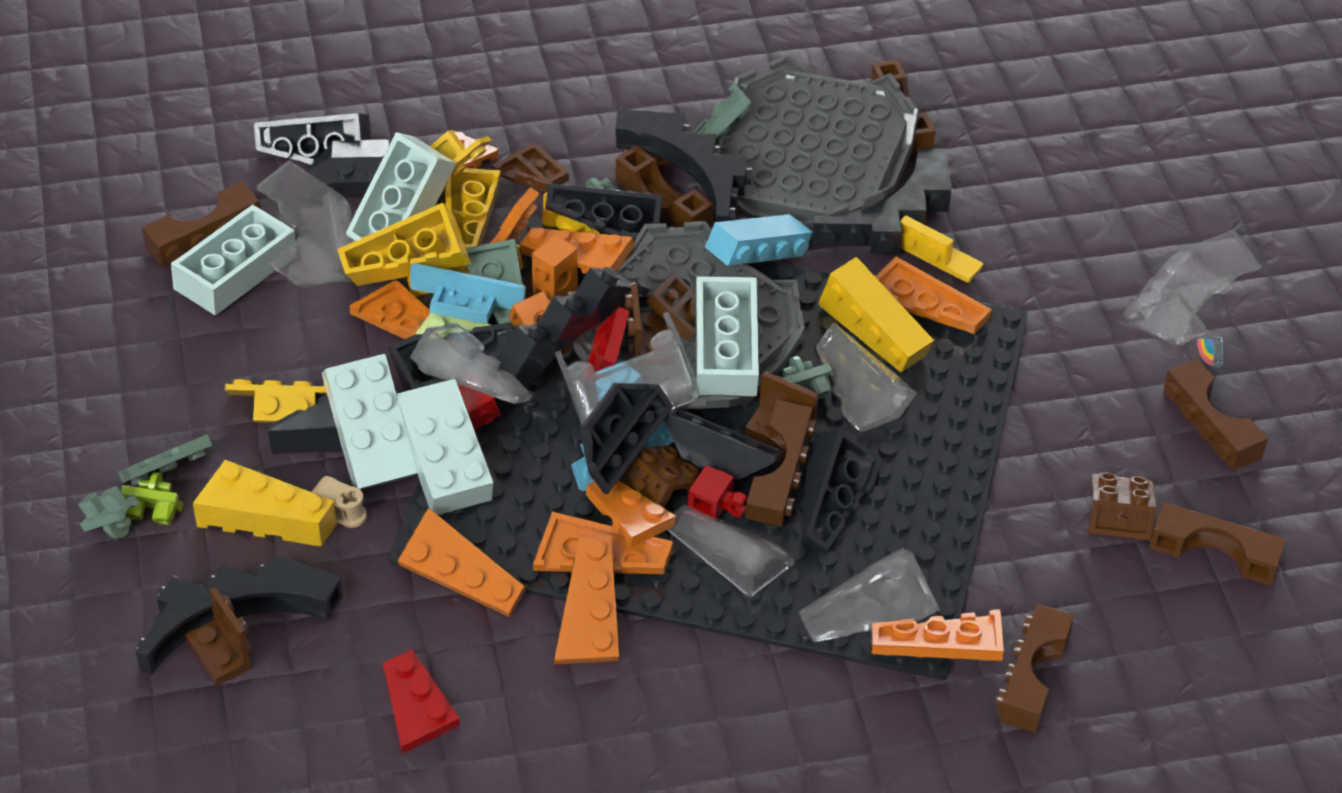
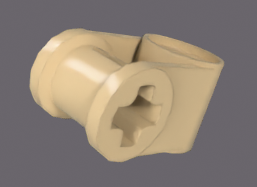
(347, 501)

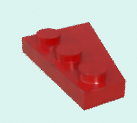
(416, 702)

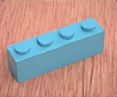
(758, 239)

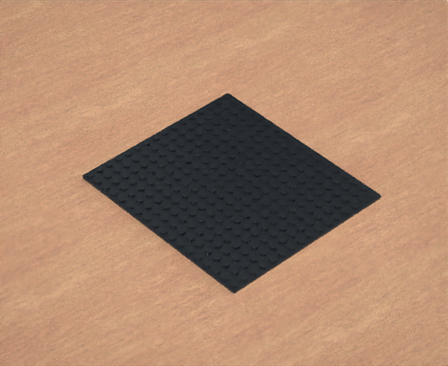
(923, 498)

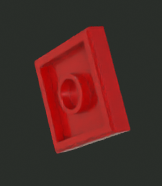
(608, 340)

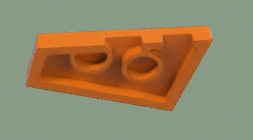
(518, 217)
(392, 310)
(631, 512)

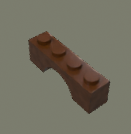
(925, 130)
(639, 173)
(171, 238)
(1233, 439)
(771, 494)
(1252, 550)
(1026, 696)

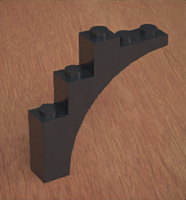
(695, 153)
(880, 225)
(565, 320)
(277, 587)

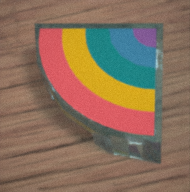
(1211, 350)

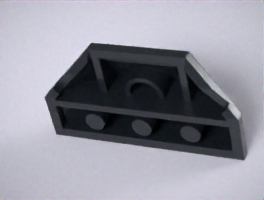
(349, 165)
(621, 428)
(718, 446)

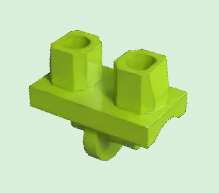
(156, 495)

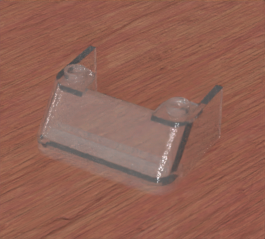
(320, 222)
(1184, 284)
(664, 366)

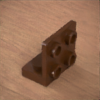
(641, 325)
(774, 389)
(658, 473)
(1122, 506)
(222, 643)

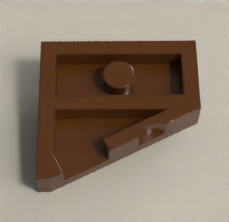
(532, 168)
(678, 300)

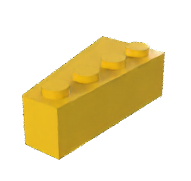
(471, 201)
(422, 239)
(874, 315)
(264, 506)

